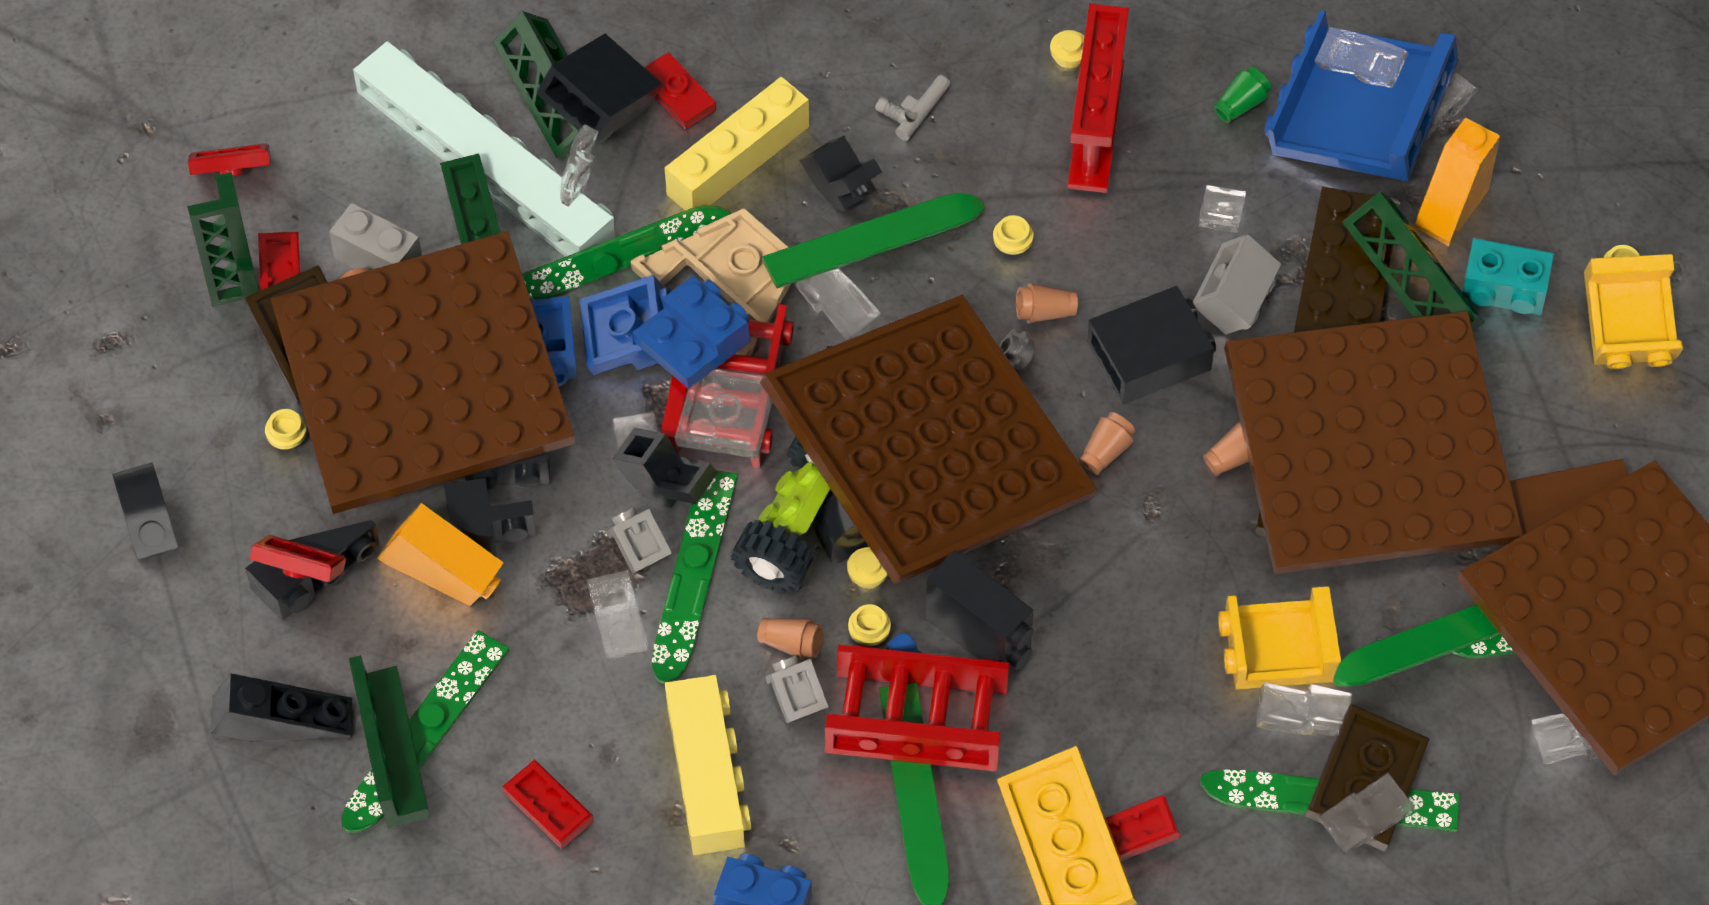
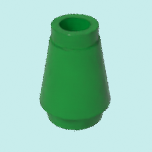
(1244, 93)

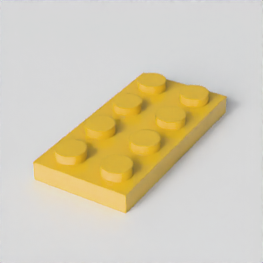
(1065, 833)

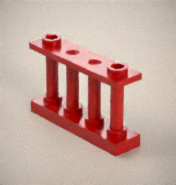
(1098, 98)
(781, 334)
(910, 741)

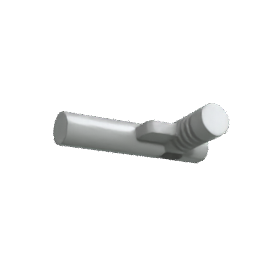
(913, 108)

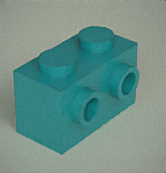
(1507, 276)

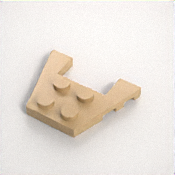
(731, 258)

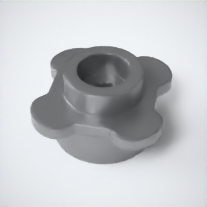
(1018, 348)

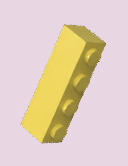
(737, 146)
(705, 765)

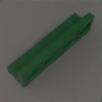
(545, 50)
(470, 198)
(233, 249)
(1416, 251)
(390, 744)

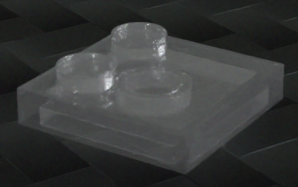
(725, 414)

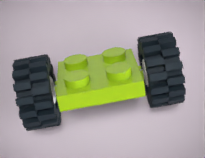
(770, 545)

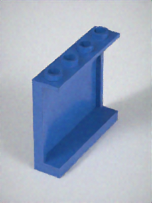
(1356, 124)

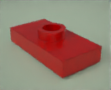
(680, 92)
(229, 159)
(278, 257)
(297, 559)
(548, 804)
(1143, 827)

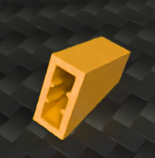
(1458, 181)
(441, 557)

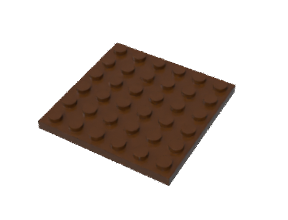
(422, 372)
(928, 437)
(1372, 442)
(1611, 613)

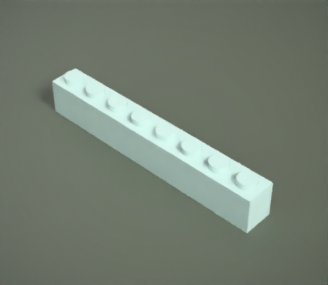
(456, 130)

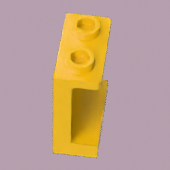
(1631, 311)
(1281, 641)

